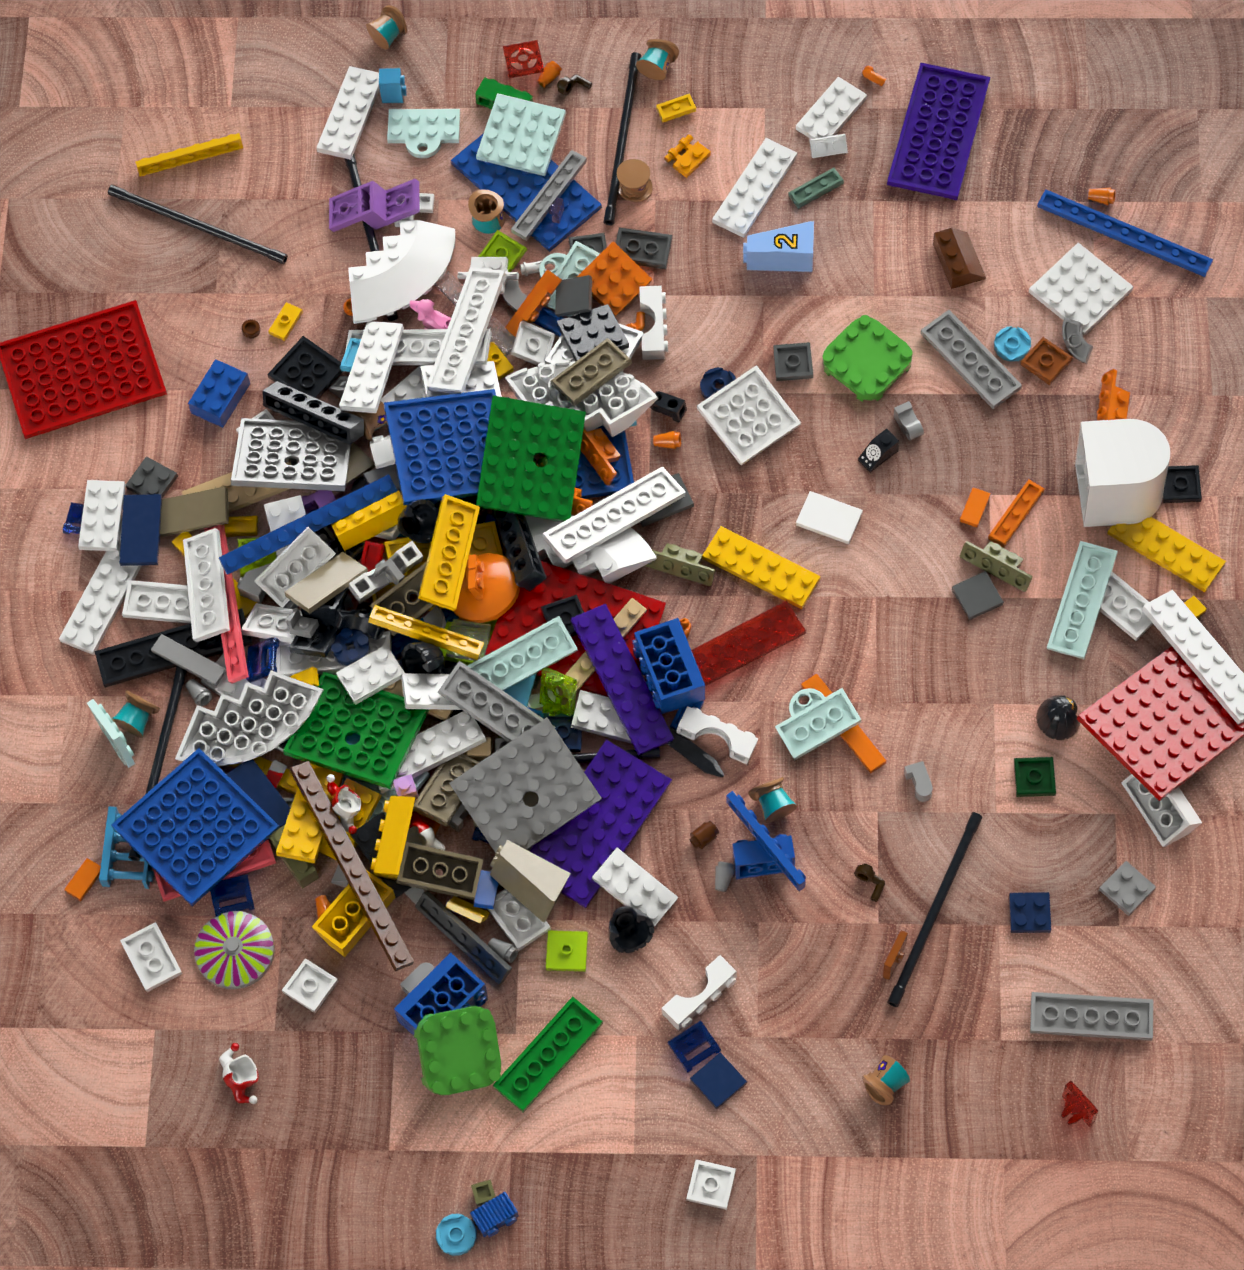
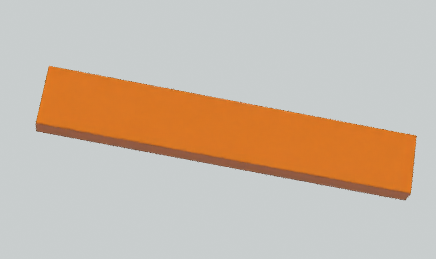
(854, 737)

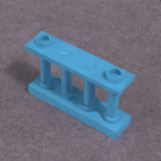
(111, 855)

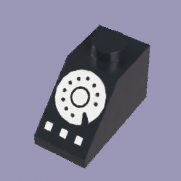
(879, 450)

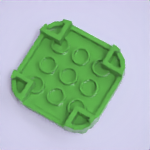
(867, 358)
(458, 1050)

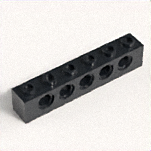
(313, 412)
(520, 549)

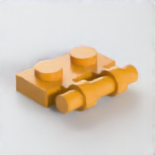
(691, 159)

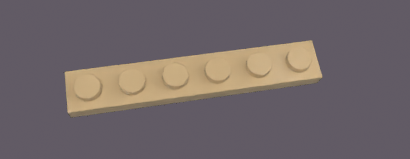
(625, 621)

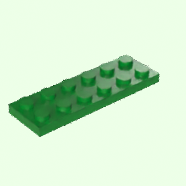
(547, 1054)

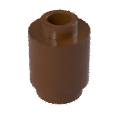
(704, 835)

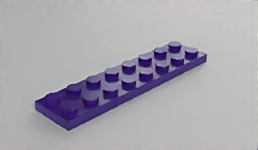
(621, 679)

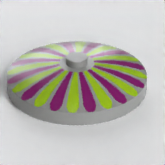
(234, 950)

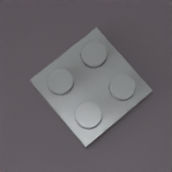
(1127, 888)

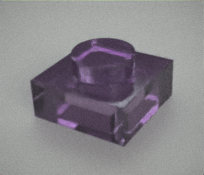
(556, 210)

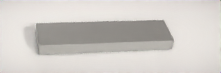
(188, 660)

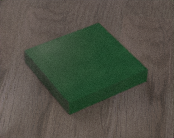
(1034, 777)

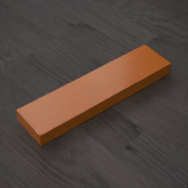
(1016, 513)

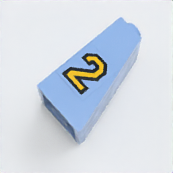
(781, 249)

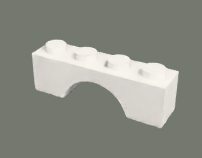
(653, 341)
(368, 584)
(696, 723)
(681, 1010)

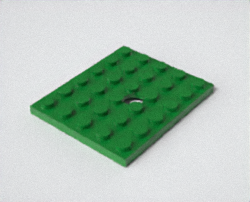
(508, 473)
(380, 720)

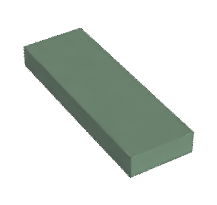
(815, 188)

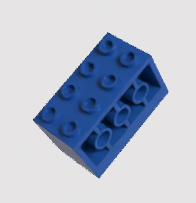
(668, 666)
(442, 990)

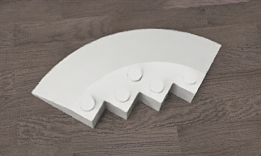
(401, 271)
(612, 405)
(612, 558)
(253, 723)

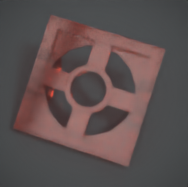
(530, 45)
(1078, 1105)

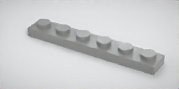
(553, 188)

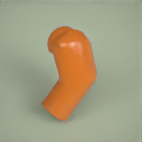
(869, 73)
(640, 322)

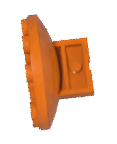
(486, 588)

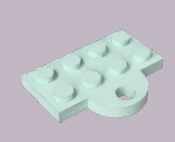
(423, 128)
(568, 265)
(816, 721)
(113, 733)

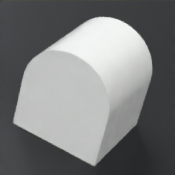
(1120, 471)

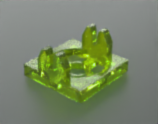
(557, 679)

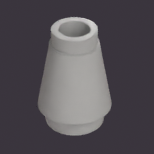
(199, 693)
(723, 875)
(503, 949)

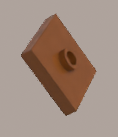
(1046, 361)
(896, 955)

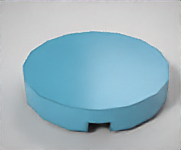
(1012, 343)
(456, 1234)

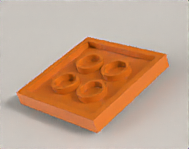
(615, 278)

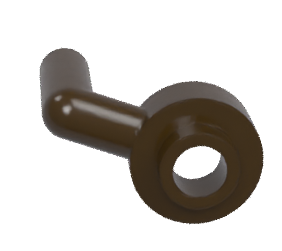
(566, 84)
(866, 873)

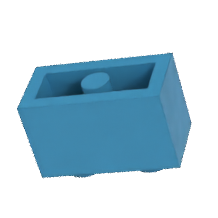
(392, 85)

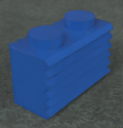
(494, 1215)

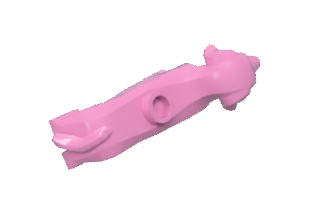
(431, 318)

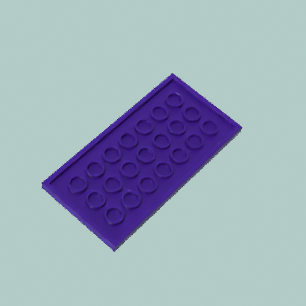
(938, 131)
(584, 843)

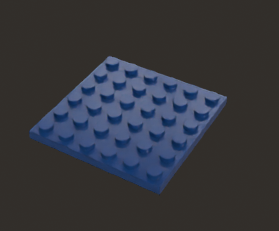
(439, 444)
(195, 827)

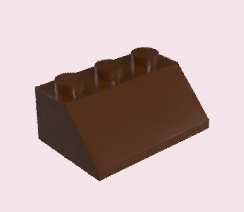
(957, 257)

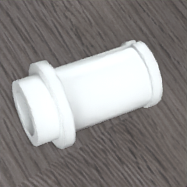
(529, 268)

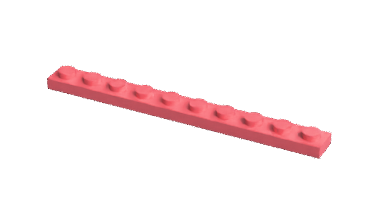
(232, 640)

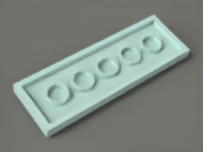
(1082, 600)
(526, 655)

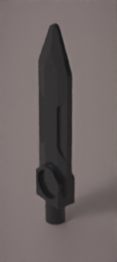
(695, 754)

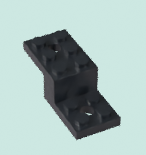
(326, 630)

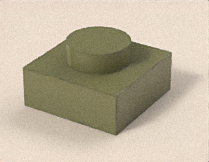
(483, 1192)

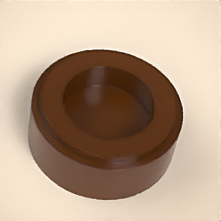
(251, 328)

